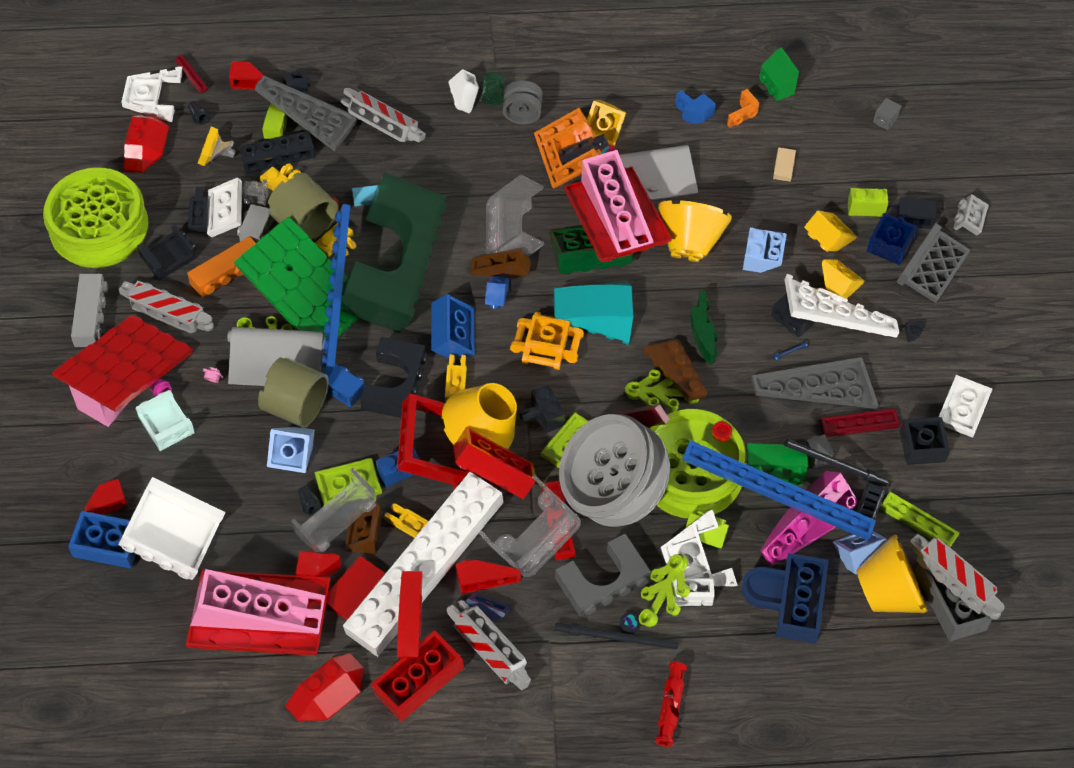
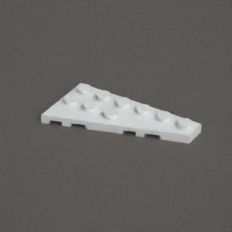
(835, 310)

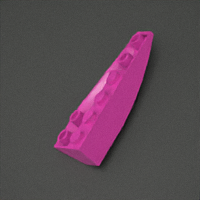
(800, 529)

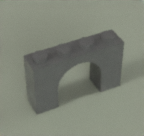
(587, 596)

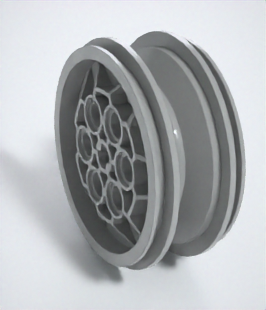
(614, 470)

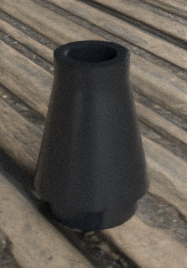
(199, 114)
(309, 501)

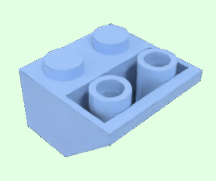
(764, 250)

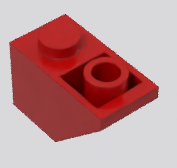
(317, 564)

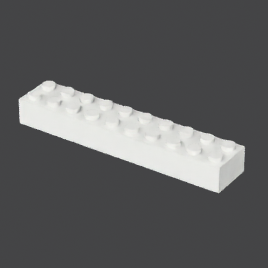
(431, 552)

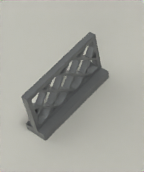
(919, 259)

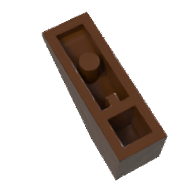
(502, 264)

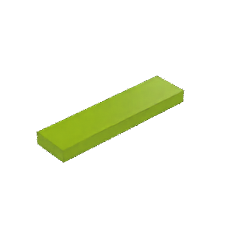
(918, 519)

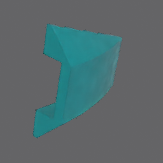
(598, 308)

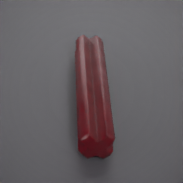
(191, 74)

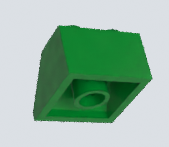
(779, 75)

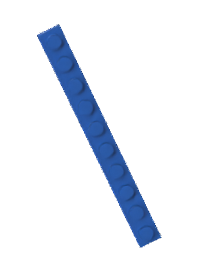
(335, 293)
(779, 490)

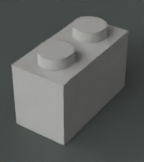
(255, 224)

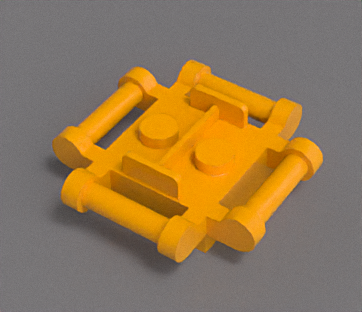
(546, 338)

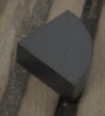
(913, 330)

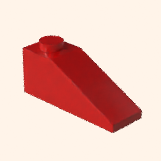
(481, 575)

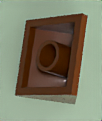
(364, 532)

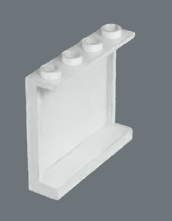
(171, 529)

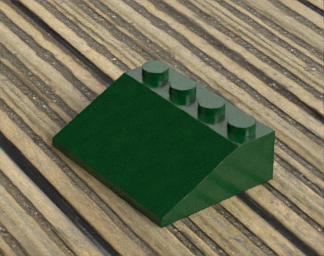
(575, 253)

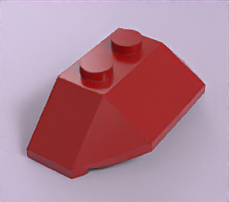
(144, 142)
(327, 690)

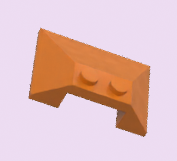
(559, 135)

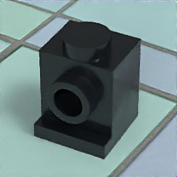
(296, 80)

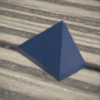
(491, 608)

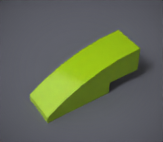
(274, 123)

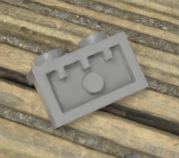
(971, 214)

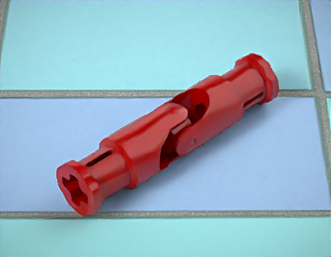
(670, 706)

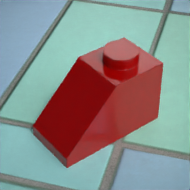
(244, 75)
(107, 499)

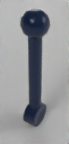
(776, 356)

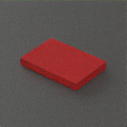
(353, 587)

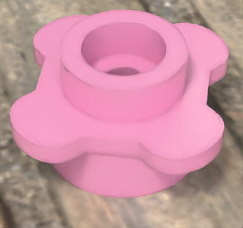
(212, 375)

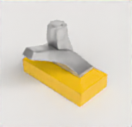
(214, 147)

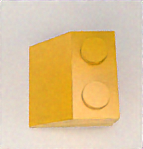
(829, 231)

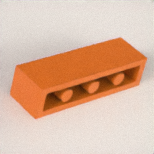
(219, 269)

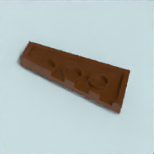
(677, 366)

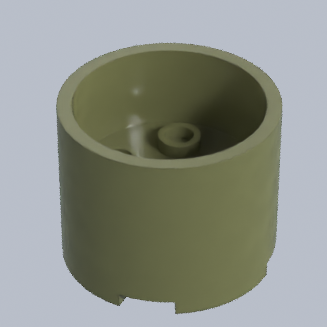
(305, 204)
(293, 392)

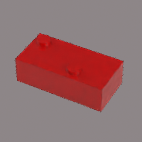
(494, 463)
(415, 680)

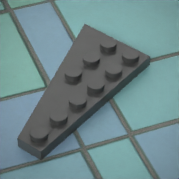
(319, 118)
(831, 383)

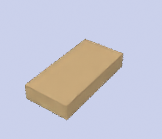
(784, 164)

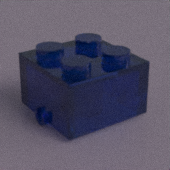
(891, 238)

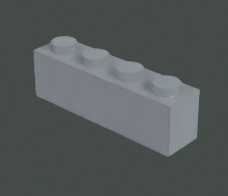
(88, 309)

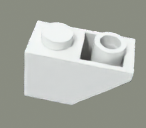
(464, 90)

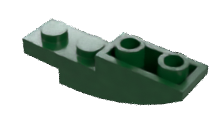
(703, 330)

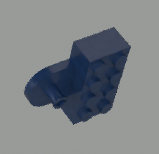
(792, 592)

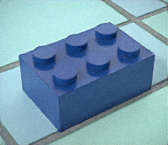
(98, 538)

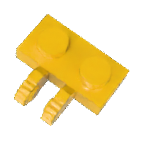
(275, 177)
(326, 242)

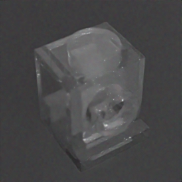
(255, 192)

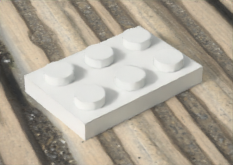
(224, 207)
(964, 405)

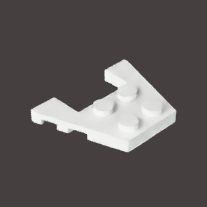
(143, 93)
(689, 545)

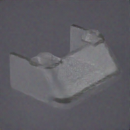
(505, 214)
(337, 514)
(541, 538)

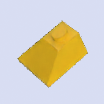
(606, 120)
(840, 279)

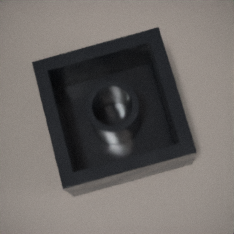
(924, 440)

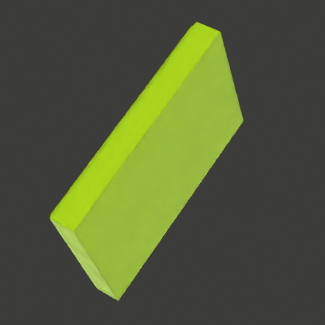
(555, 448)
(335, 479)

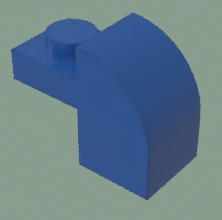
(695, 110)

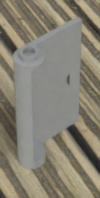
(664, 171)
(257, 349)

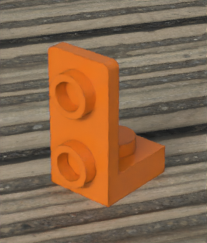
(749, 109)

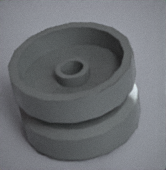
(522, 102)

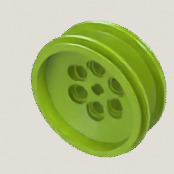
(95, 217)
(689, 497)

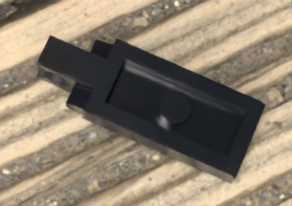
(581, 147)
(198, 212)

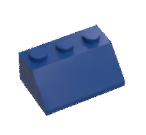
(452, 327)

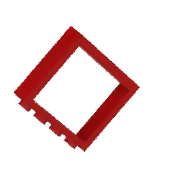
(416, 466)

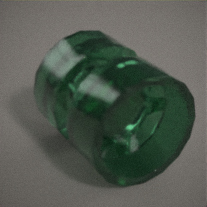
(492, 88)

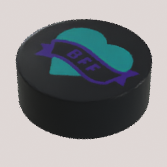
(629, 623)

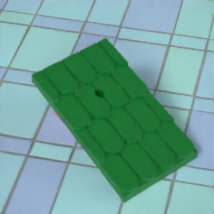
(293, 277)

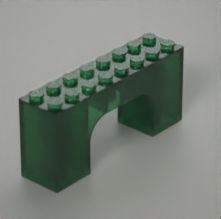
(415, 217)

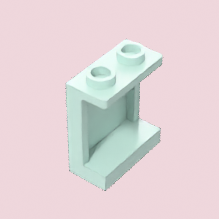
(164, 420)

